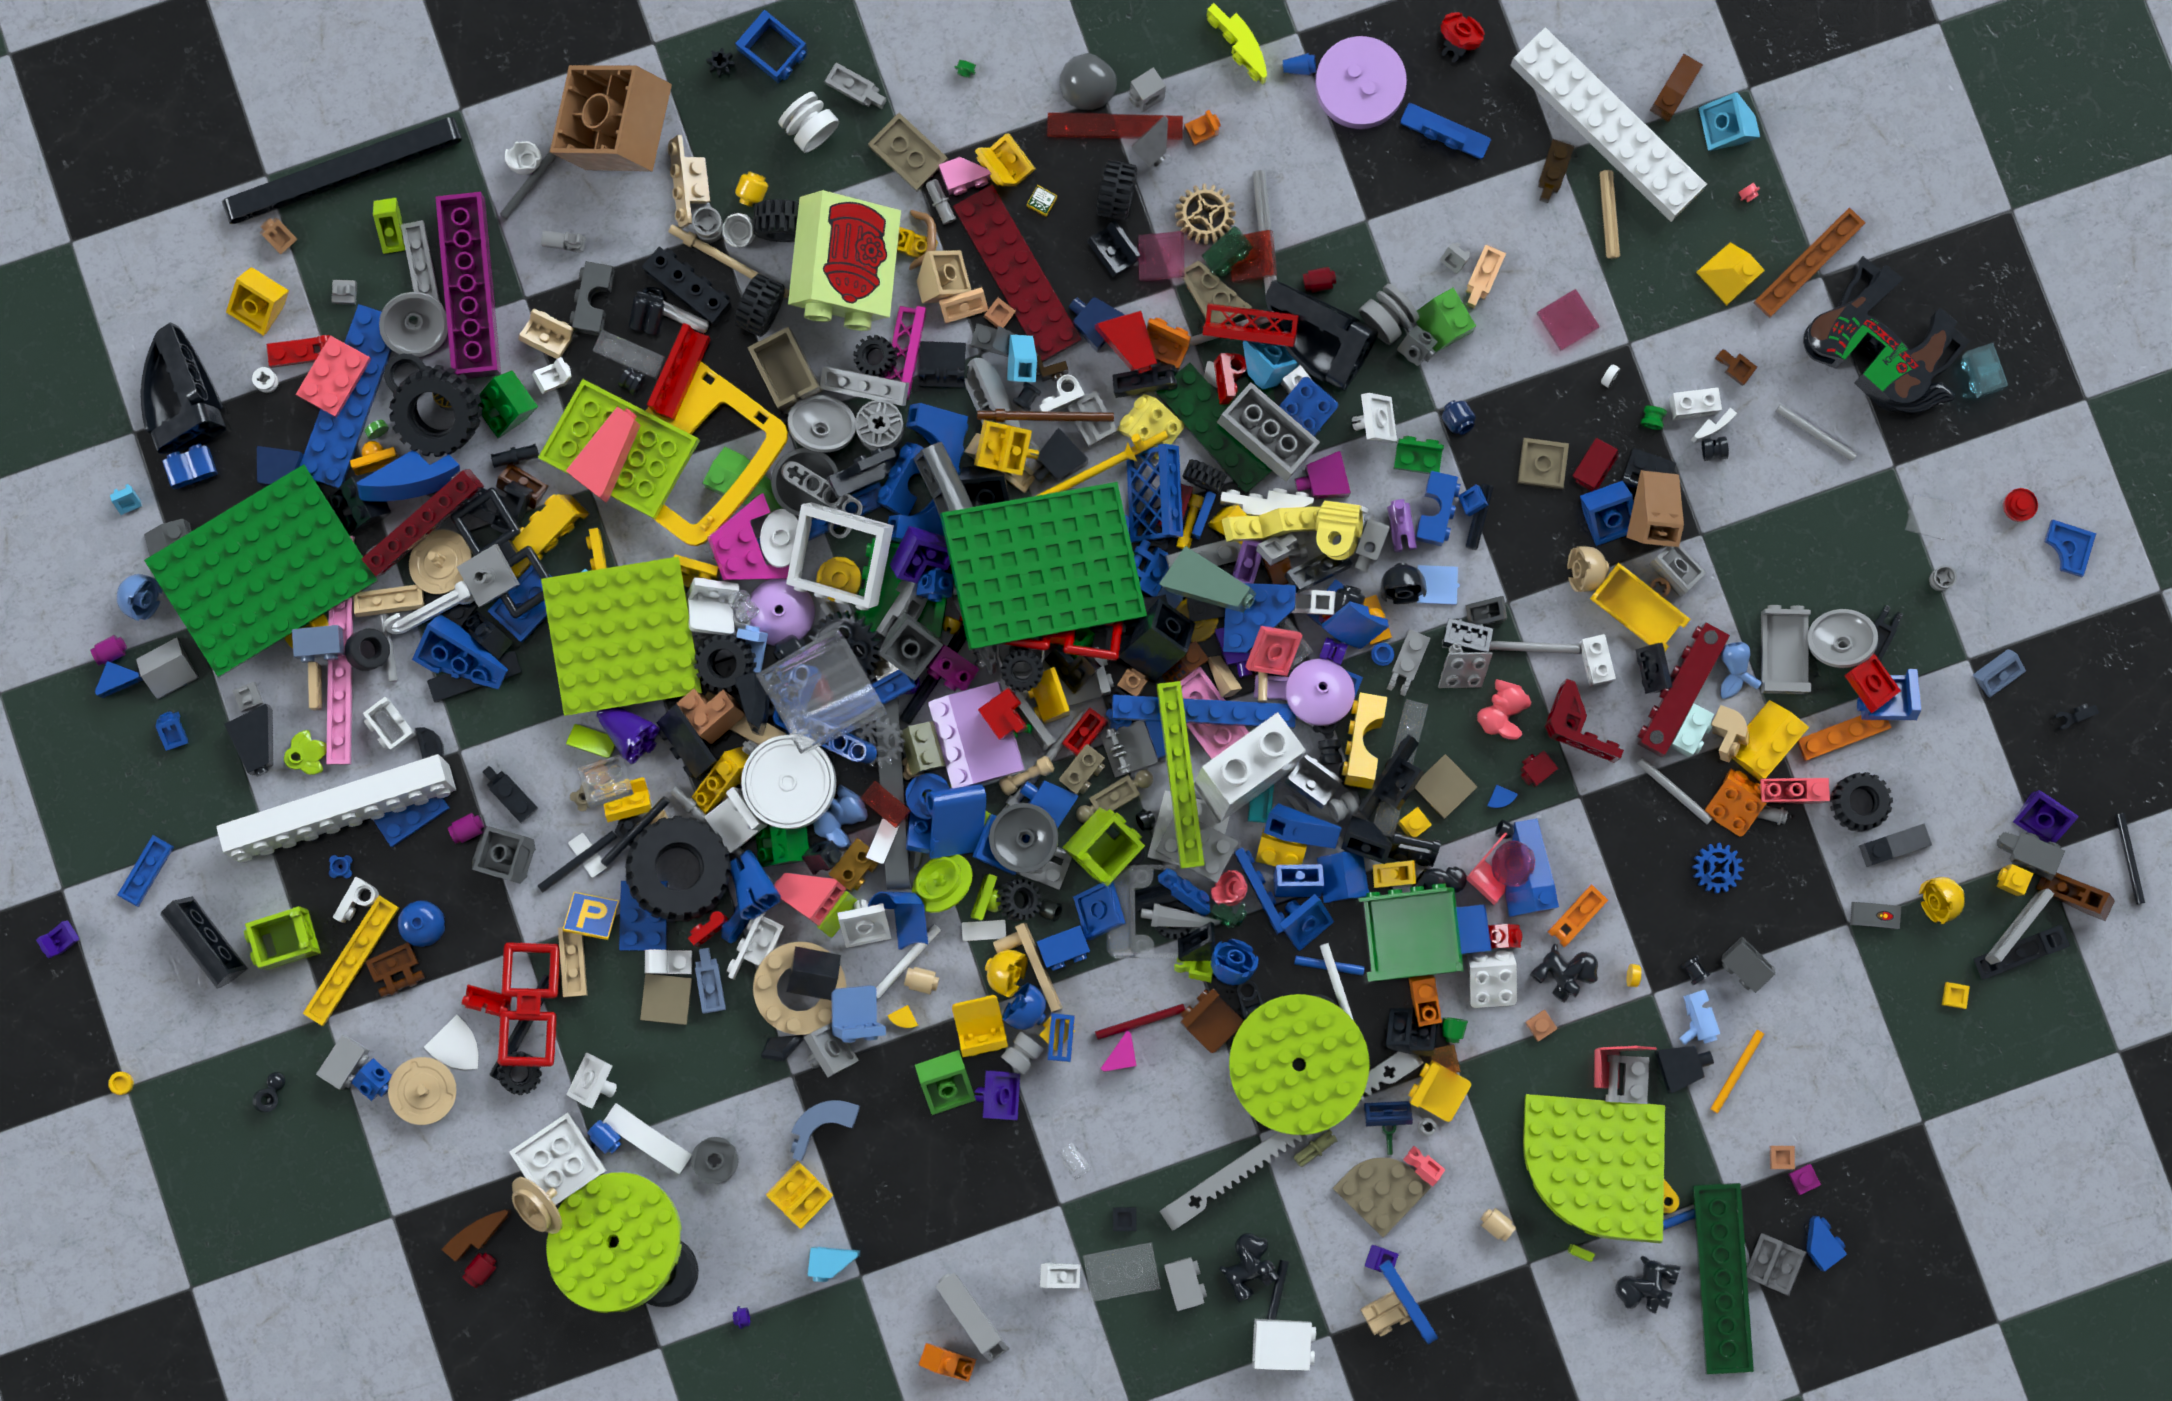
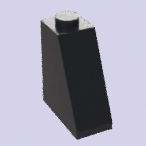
(254, 739)

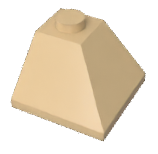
(942, 276)

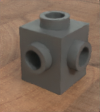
(1418, 346)

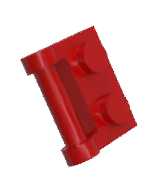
(702, 933)

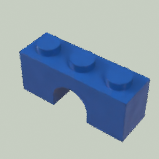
(1443, 490)
(895, 492)

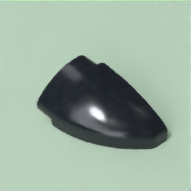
(1328, 339)
(177, 394)

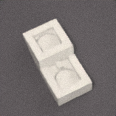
(1710, 428)

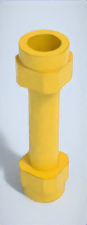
(1195, 504)

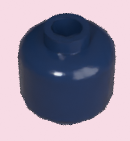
(1458, 417)

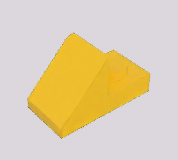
(1394, 874)

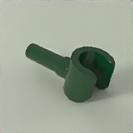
(1389, 1137)

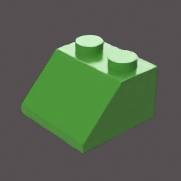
(1445, 319)
(945, 1082)

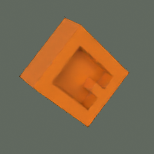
(1203, 128)

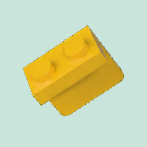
(1005, 162)
(979, 1025)
(1439, 1091)

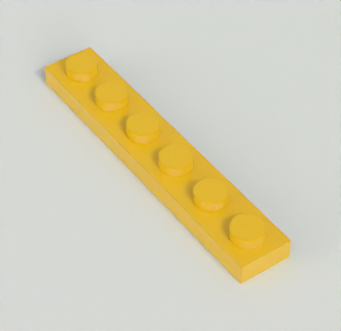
(351, 960)

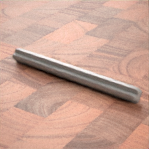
(1262, 208)

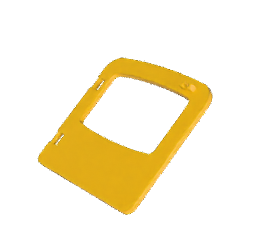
(696, 407)

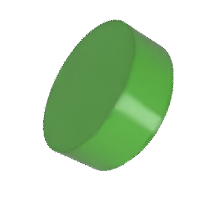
(376, 429)

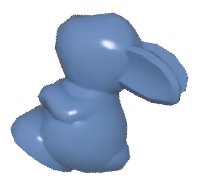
(844, 810)

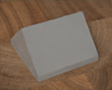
(1678, 569)
(166, 668)

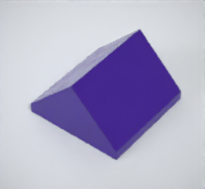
(2044, 817)

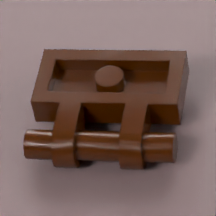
(391, 963)

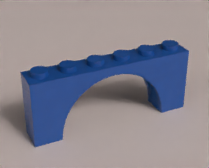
(935, 426)

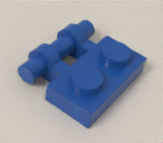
(1154, 569)

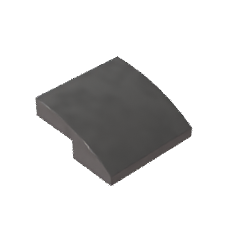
(1775, 1264)

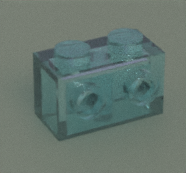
(1984, 370)

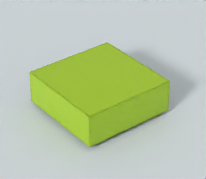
(1580, 1253)

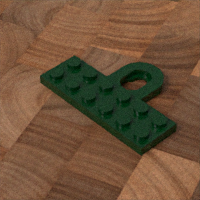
(1199, 410)

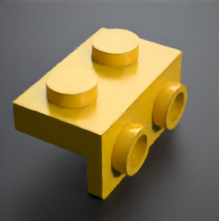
(1275, 851)

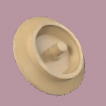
(436, 560)
(422, 1091)
(536, 1206)

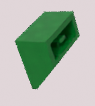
(505, 403)
(781, 846)

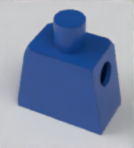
(1050, 798)

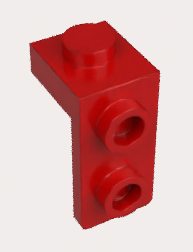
(1505, 936)

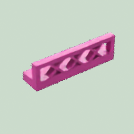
(914, 344)

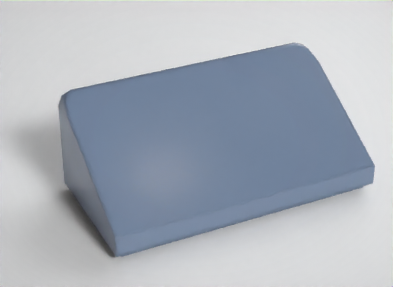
(1999, 672)

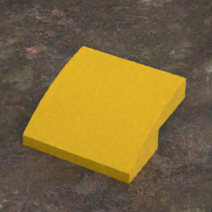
(799, 1194)

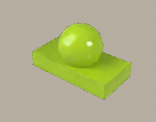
(986, 898)

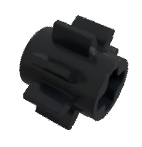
(725, 66)

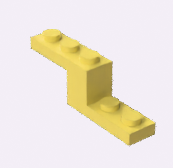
(1270, 524)

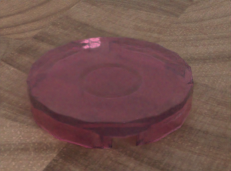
(1513, 863)

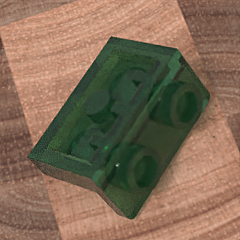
(1227, 252)
(1224, 914)

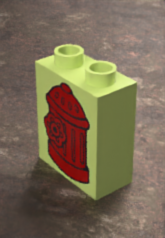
(844, 259)

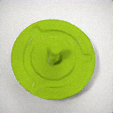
(943, 882)

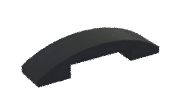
(2025, 951)

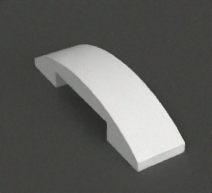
(647, 1139)

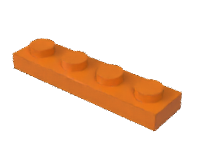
(1840, 736)

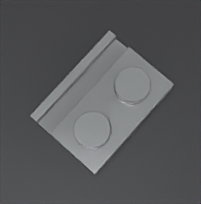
(1092, 431)

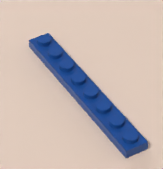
(1202, 711)

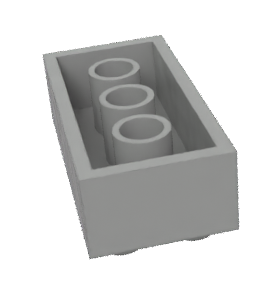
(1268, 432)

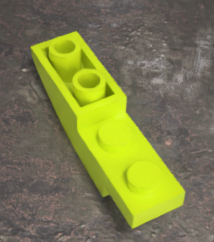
(1246, 48)

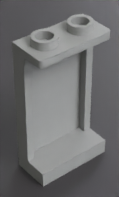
(1784, 650)

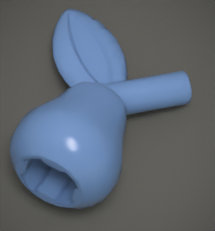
(1736, 658)

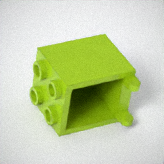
(1098, 852)
(291, 936)

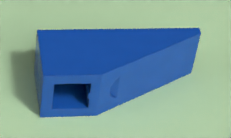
(1301, 828)

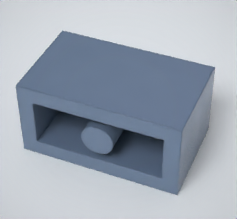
(318, 643)

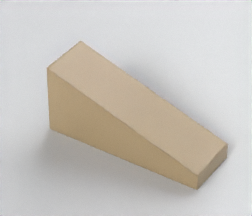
(1223, 677)

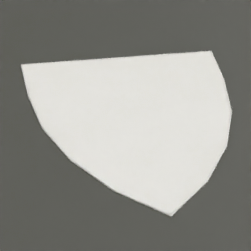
(455, 1045)

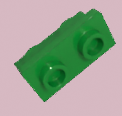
(1418, 455)

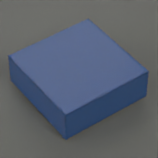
(1472, 500)

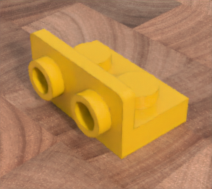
(696, 569)
(631, 805)

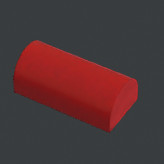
(1085, 731)

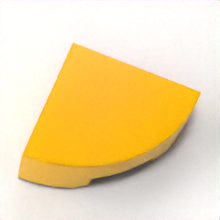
(903, 1018)

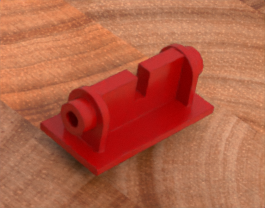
(494, 1002)

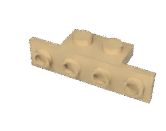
(689, 181)

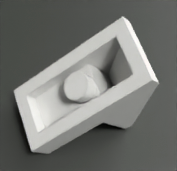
(1060, 1275)

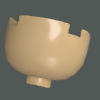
(1588, 568)

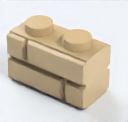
(1384, 1313)

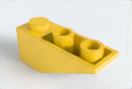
(722, 777)

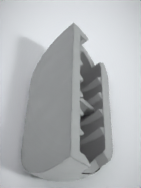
(987, 389)

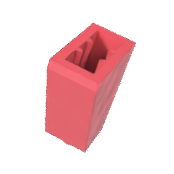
(809, 894)

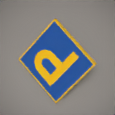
(590, 915)

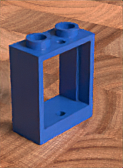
(755, 31)

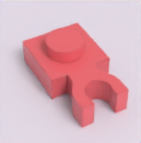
(1425, 1167)

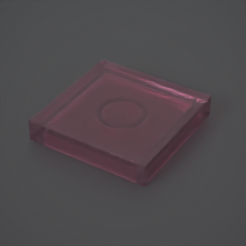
(1161, 256)
(1568, 319)

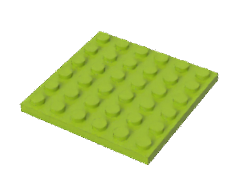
(621, 635)

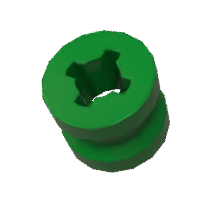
(1653, 417)

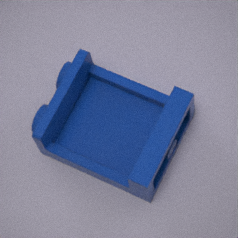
(1903, 706)

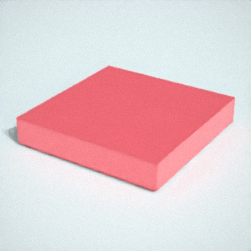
(1273, 651)

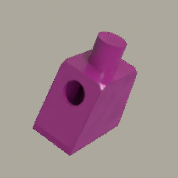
(1325, 478)

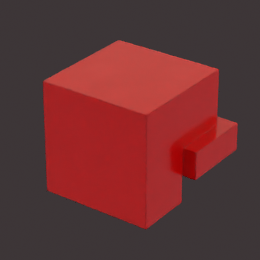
(1002, 716)

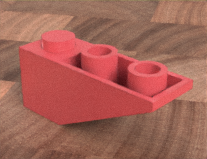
(1795, 790)

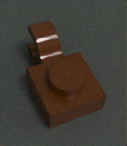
(1738, 368)

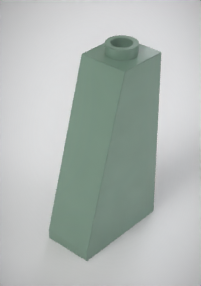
(1204, 581)

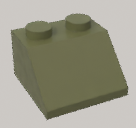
(923, 748)

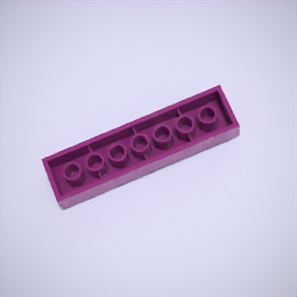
(468, 285)

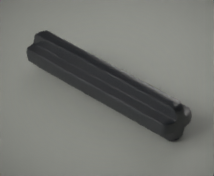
(1478, 520)

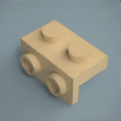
(546, 334)

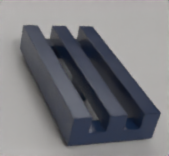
(1389, 1116)

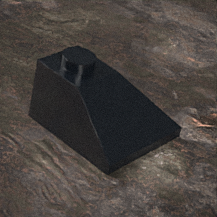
(984, 485)

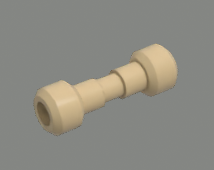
(1043, 767)

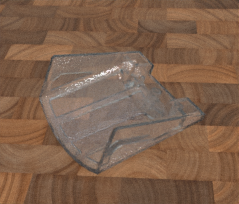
(821, 692)

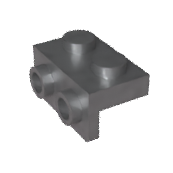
(1313, 781)

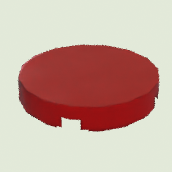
(1462, 31)

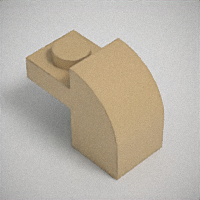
(1733, 727)

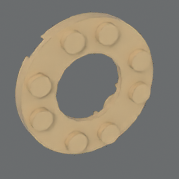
(769, 1003)

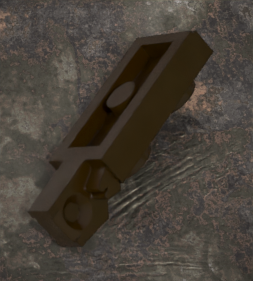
(1554, 169)

